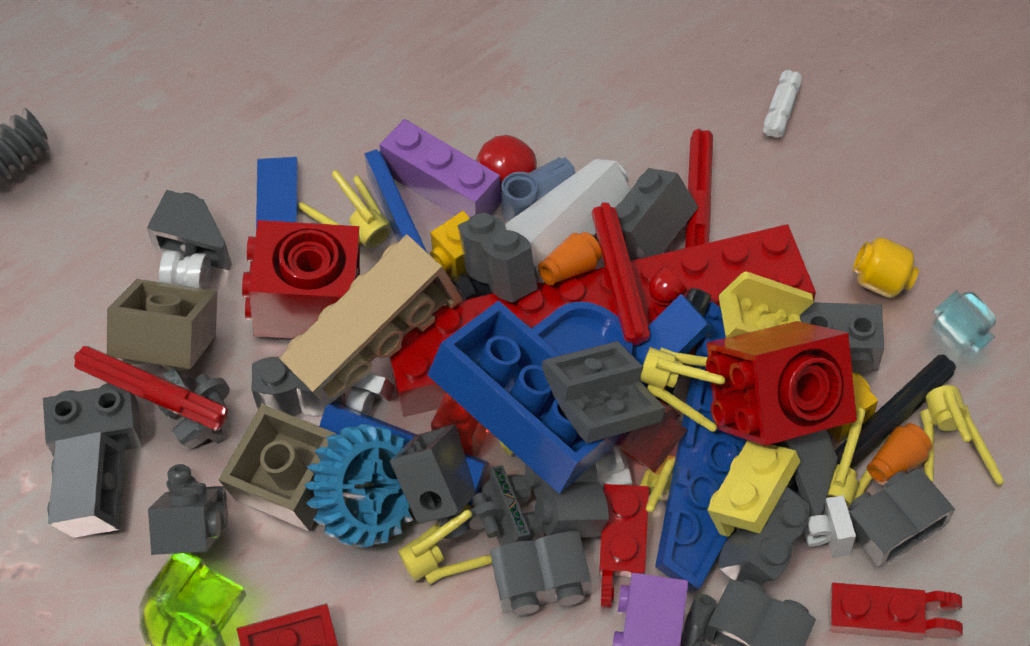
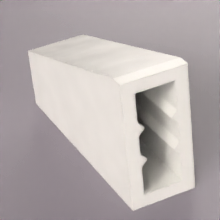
(569, 207)

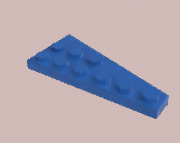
(702, 462)

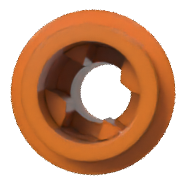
(571, 258)
(901, 451)

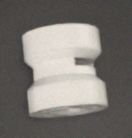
(185, 271)

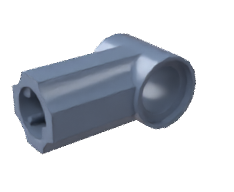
(524, 189)

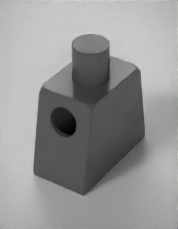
(435, 477)

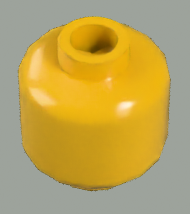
(885, 267)

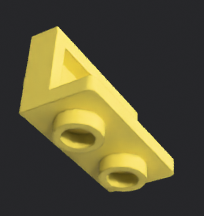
(760, 303)
(752, 487)

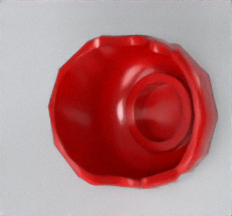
(507, 155)

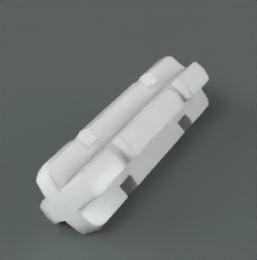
(782, 104)

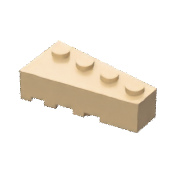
(370, 320)

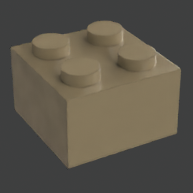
(161, 324)
(272, 466)

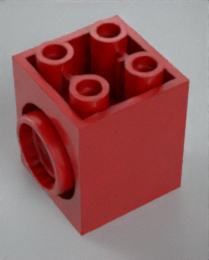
(297, 274)
(782, 382)

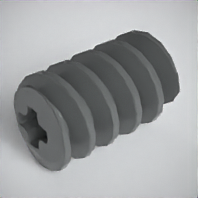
(20, 141)

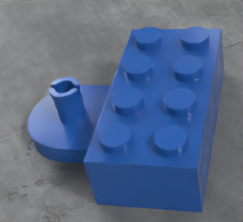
(499, 379)

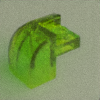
(187, 604)

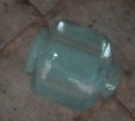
(964, 322)

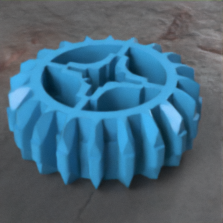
(351, 459)

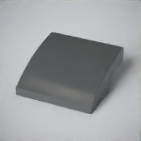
(602, 391)

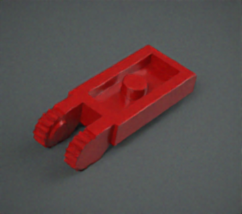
(623, 536)
(892, 612)

